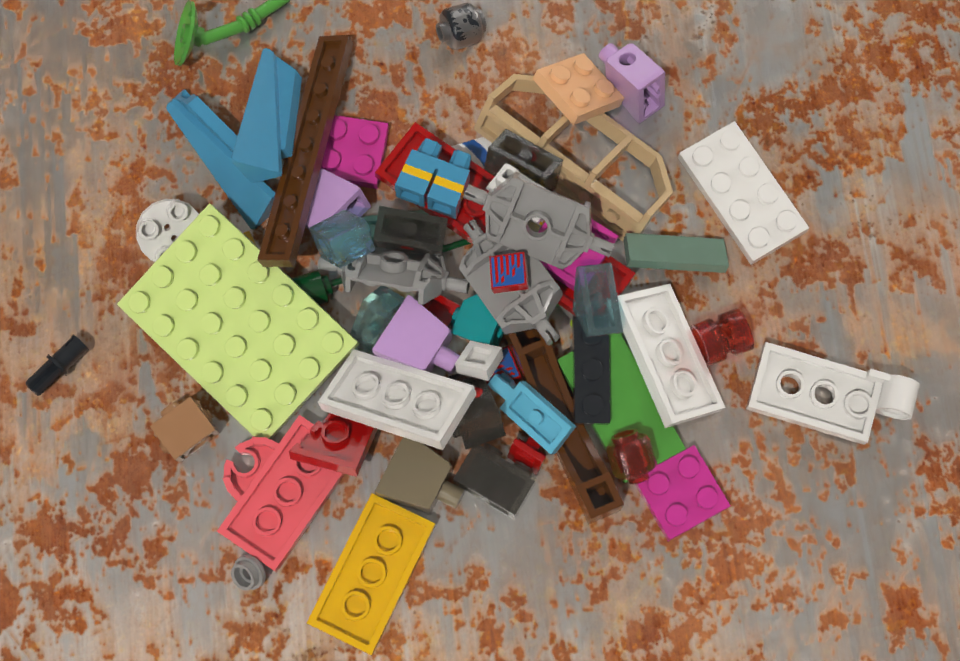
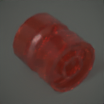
(726, 335)

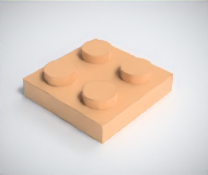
(578, 88)

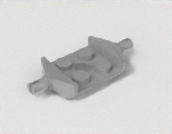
(518, 201)
(400, 270)
(515, 309)

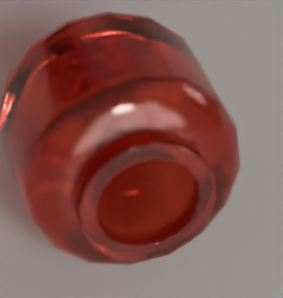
(631, 456)

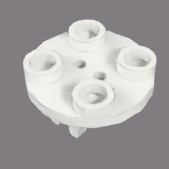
(150, 229)

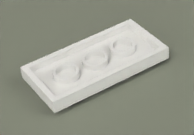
(743, 192)
(668, 355)
(398, 399)

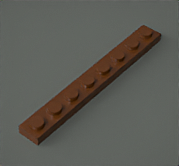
(301, 171)

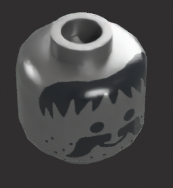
(461, 26)

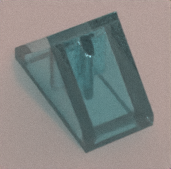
(597, 300)

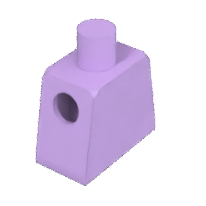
(636, 79)
(333, 196)
(417, 339)

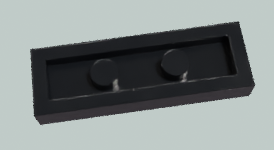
(590, 378)

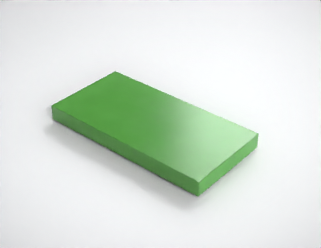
(629, 402)

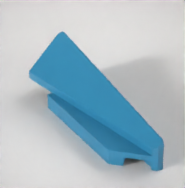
(268, 120)
(215, 146)

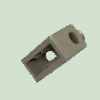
(418, 479)

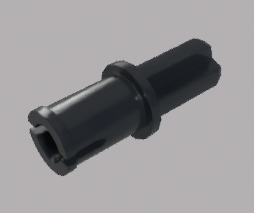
(56, 365)

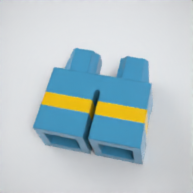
(433, 180)

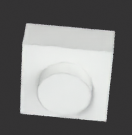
(479, 360)

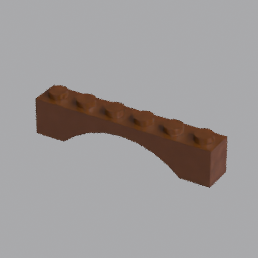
(577, 455)

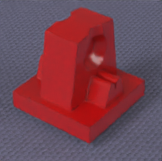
(527, 453)

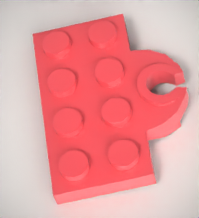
(275, 497)

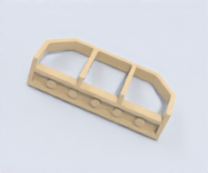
(573, 181)

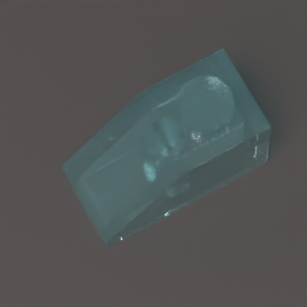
(374, 317)

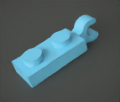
(532, 412)

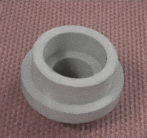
(248, 573)

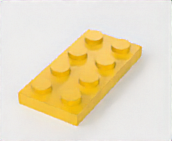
(371, 574)

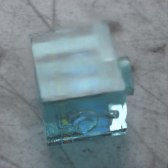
(342, 238)

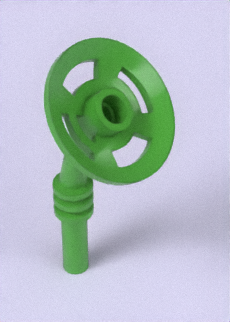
(192, 35)

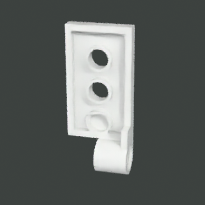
(854, 393)

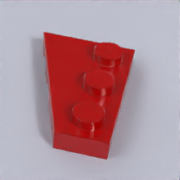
(335, 445)

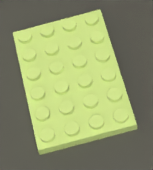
(237, 324)

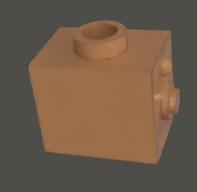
(184, 428)

